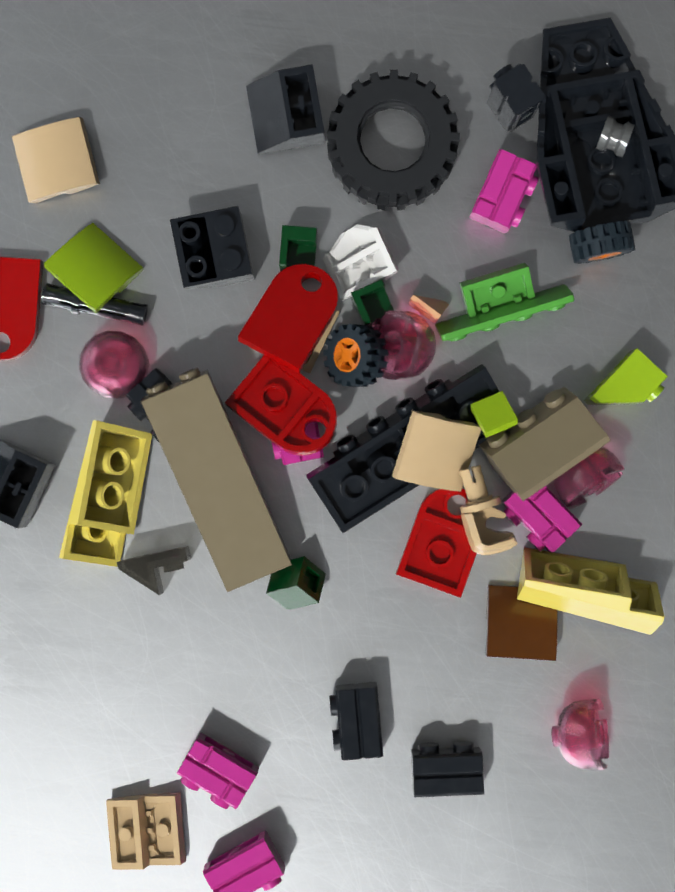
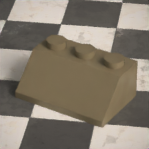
(544, 443)

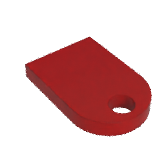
(20, 303)
(290, 318)
(282, 406)
(438, 546)

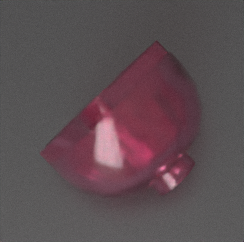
(409, 344)
(113, 363)
(587, 477)
(582, 735)

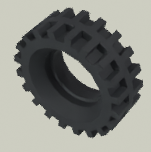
(402, 186)

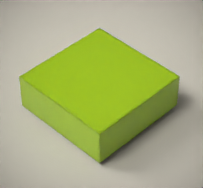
(494, 414)

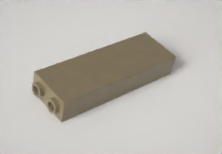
(216, 478)

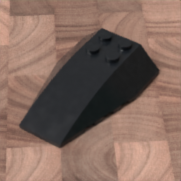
(584, 81)

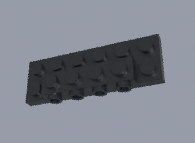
(360, 474)

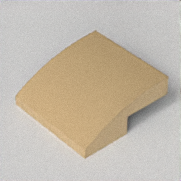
(55, 159)
(436, 451)
(146, 831)

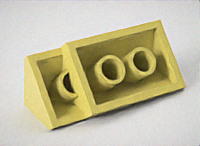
(106, 494)
(590, 590)

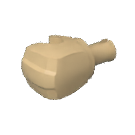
(476, 512)

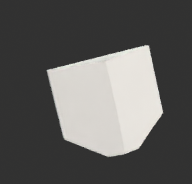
(359, 260)

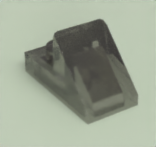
(146, 567)

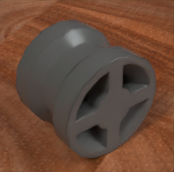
(615, 136)

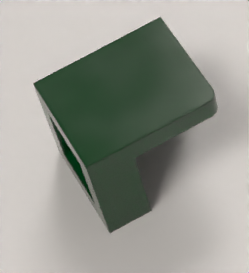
(297, 246)
(371, 302)
(297, 584)

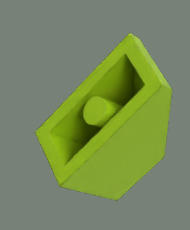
(629, 382)

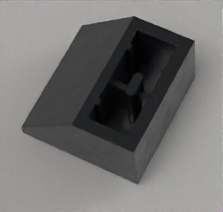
(286, 110)
(212, 248)
(21, 483)

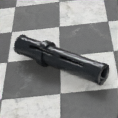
(113, 309)

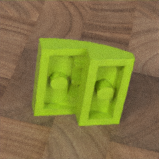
(93, 267)

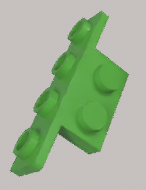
(499, 299)

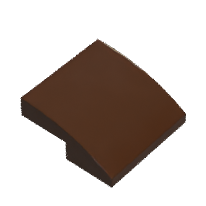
(519, 627)

